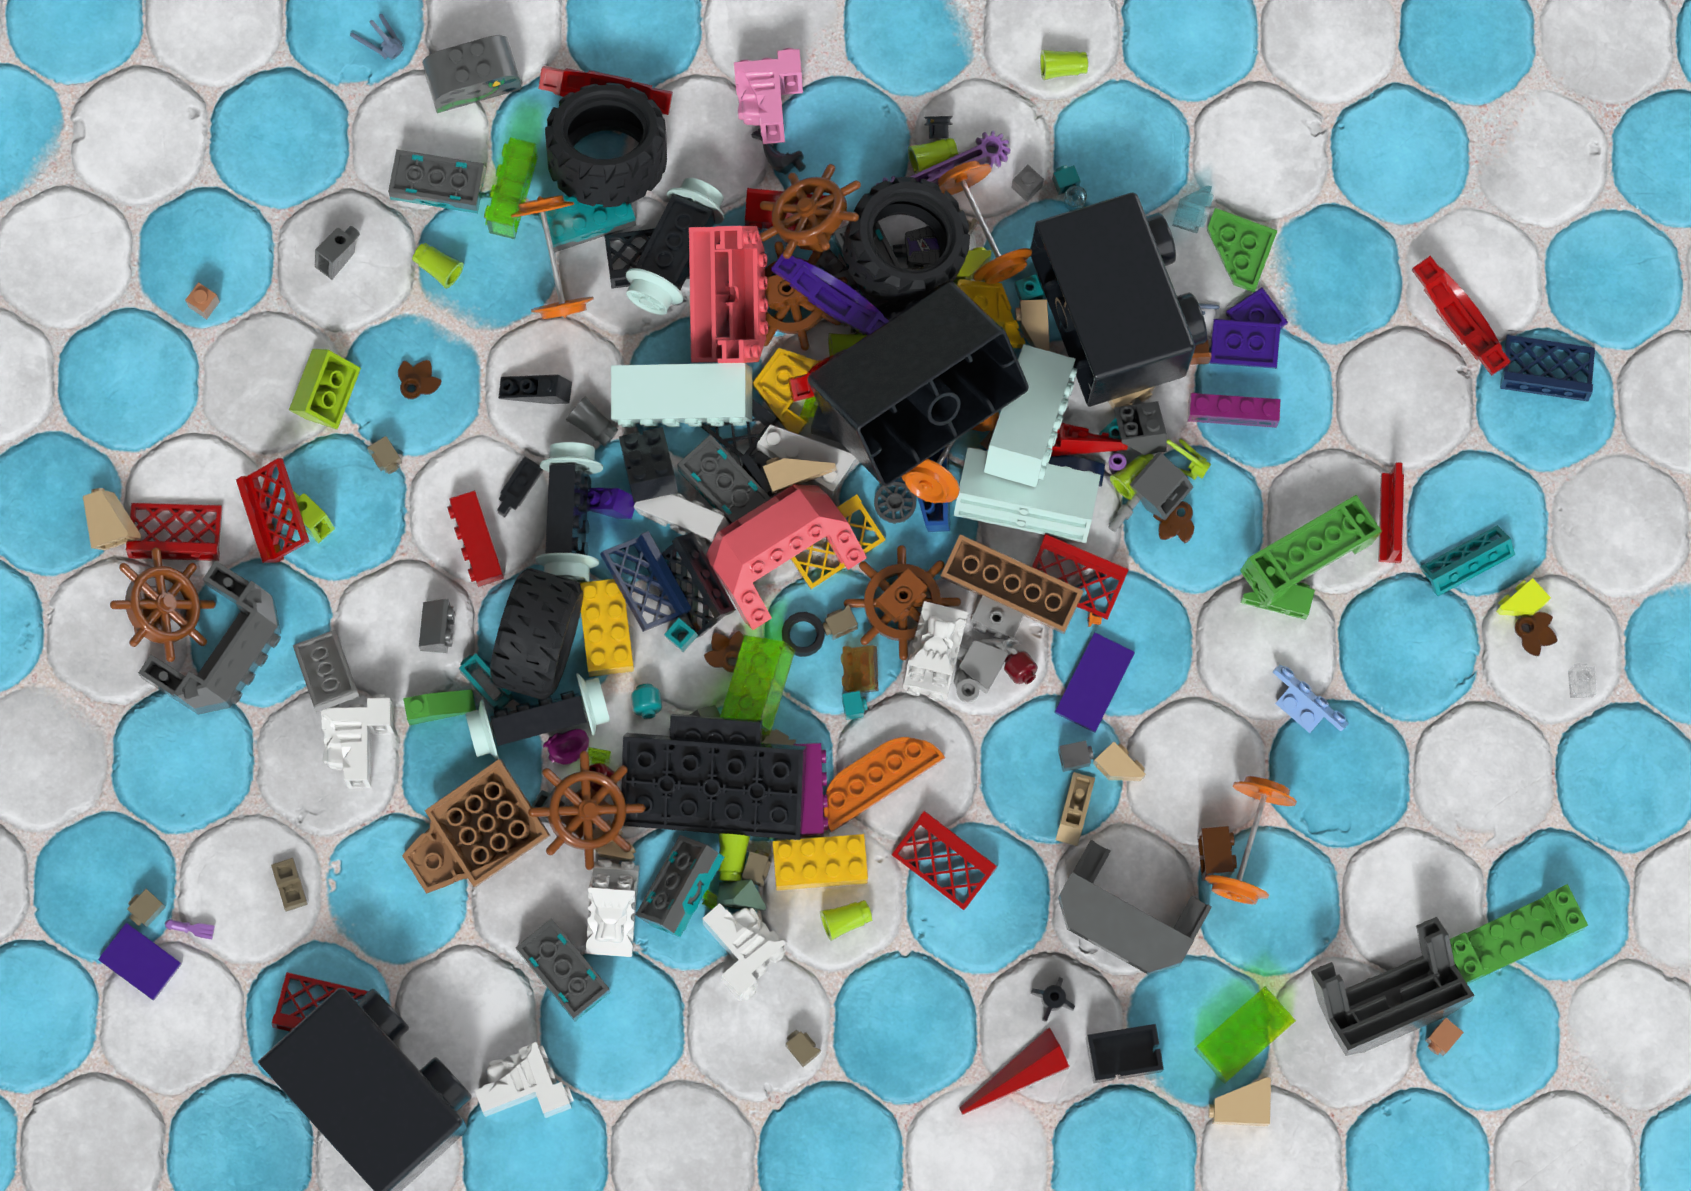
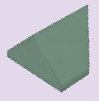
(740, 895)

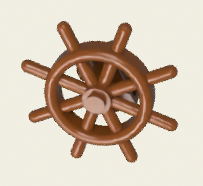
(815, 217)
(783, 297)
(899, 599)
(152, 607)
(587, 806)

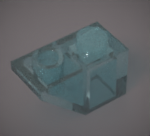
(1191, 210)

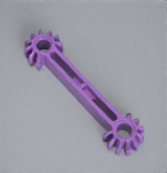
(936, 171)

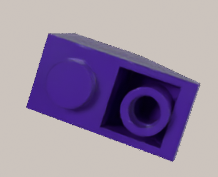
(611, 502)

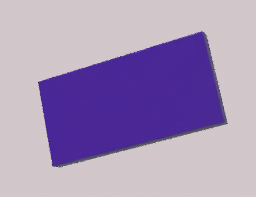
(1094, 682)

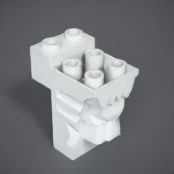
(935, 651)
(349, 737)
(612, 908)
(748, 944)
(521, 1079)

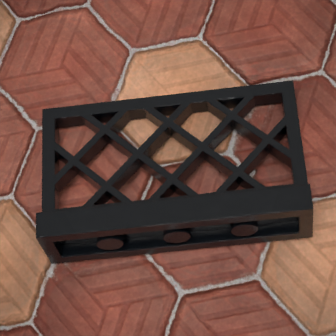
(618, 277)
(760, 414)
(702, 579)

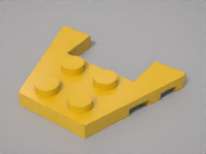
(996, 304)
(774, 386)

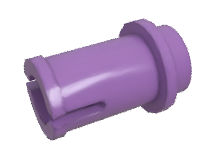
(1116, 458)

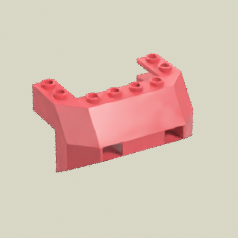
(727, 294)
(772, 537)

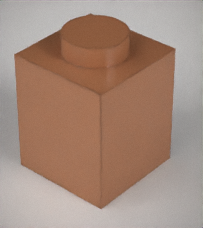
(202, 300)
(1443, 1037)

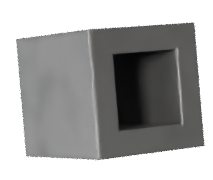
(1027, 183)
(1075, 756)

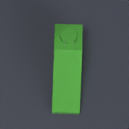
(1294, 603)
(438, 706)

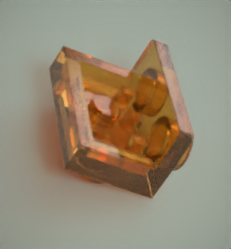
(860, 669)

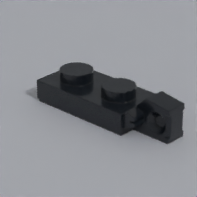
(519, 486)

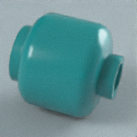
(646, 701)

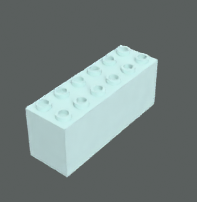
(681, 394)
(1031, 422)
(1056, 507)

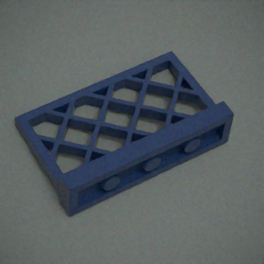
(1548, 385)
(659, 576)

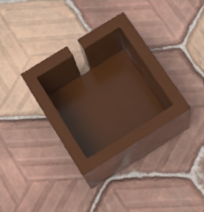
(1216, 848)

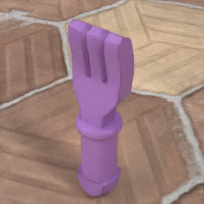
(199, 929)

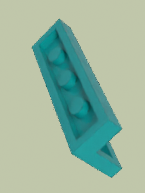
(1471, 562)

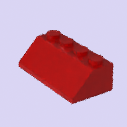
(763, 218)

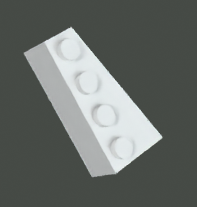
(785, 444)
(683, 516)

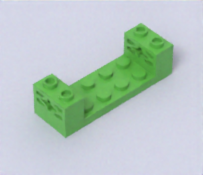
(1310, 549)
(1517, 934)

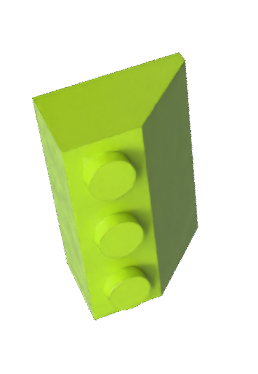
(325, 388)

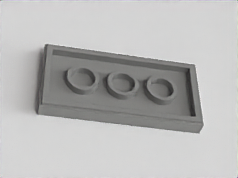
(325, 671)

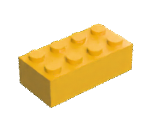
(605, 629)
(820, 862)

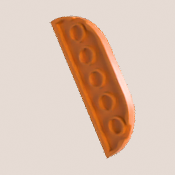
(877, 777)

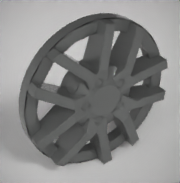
(894, 503)

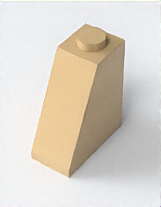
(108, 520)
(1243, 1106)

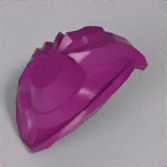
(566, 747)

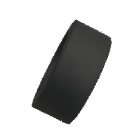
(810, 618)

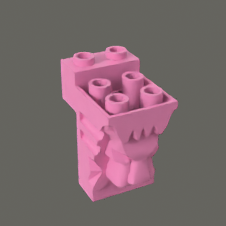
(760, 91)

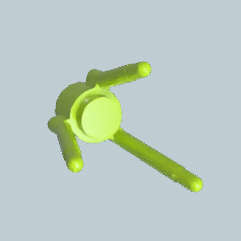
(1198, 465)

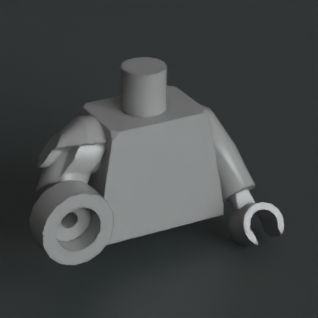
(981, 666)

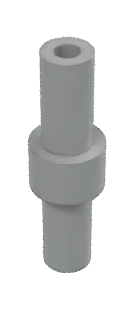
(1124, 513)

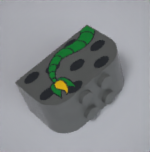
(471, 72)

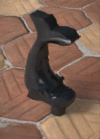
(779, 161)

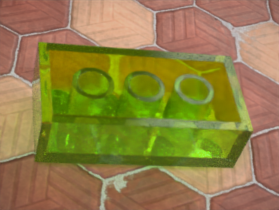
(511, 187)
(758, 681)
(1244, 1035)

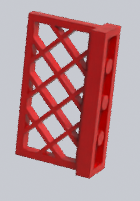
(1391, 515)
(261, 517)
(176, 550)
(1090, 561)
(955, 843)
(289, 1022)

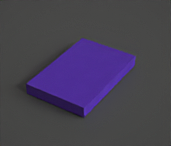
(1245, 343)
(139, 961)

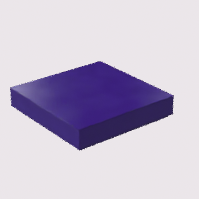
(1257, 308)

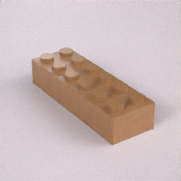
(1012, 584)

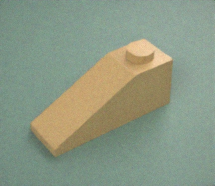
(1034, 322)
(786, 472)
(1075, 809)

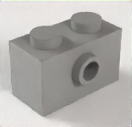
(996, 619)

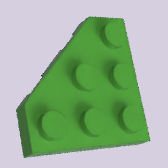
(1241, 247)

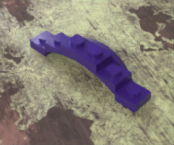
(830, 295)

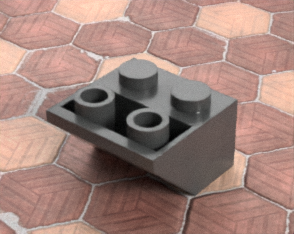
(1142, 427)
(1161, 486)
(435, 626)

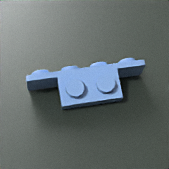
(1304, 705)

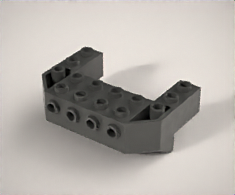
(236, 655)

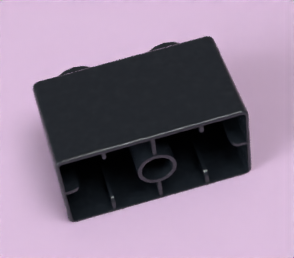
(1116, 298)
(918, 383)
(366, 1091)

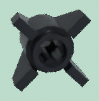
(1049, 1004)

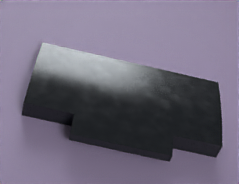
(714, 779)

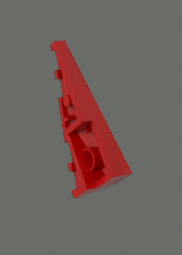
(1078, 440)
(1036, 1062)

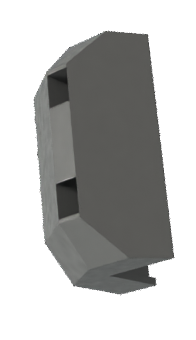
(1122, 927)
(1396, 999)

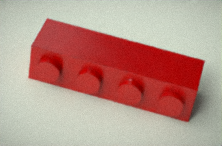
(476, 539)

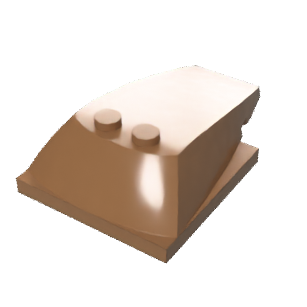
(475, 831)

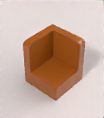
(1201, 354)

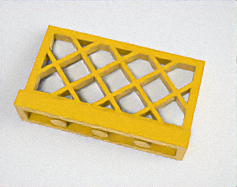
(847, 510)

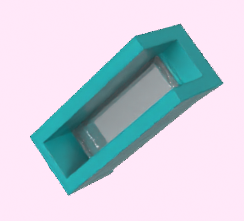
(479, 677)

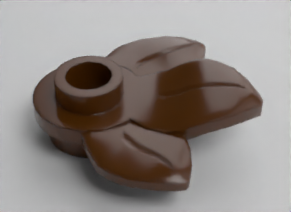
(419, 377)
(1177, 525)
(1538, 634)
(723, 650)

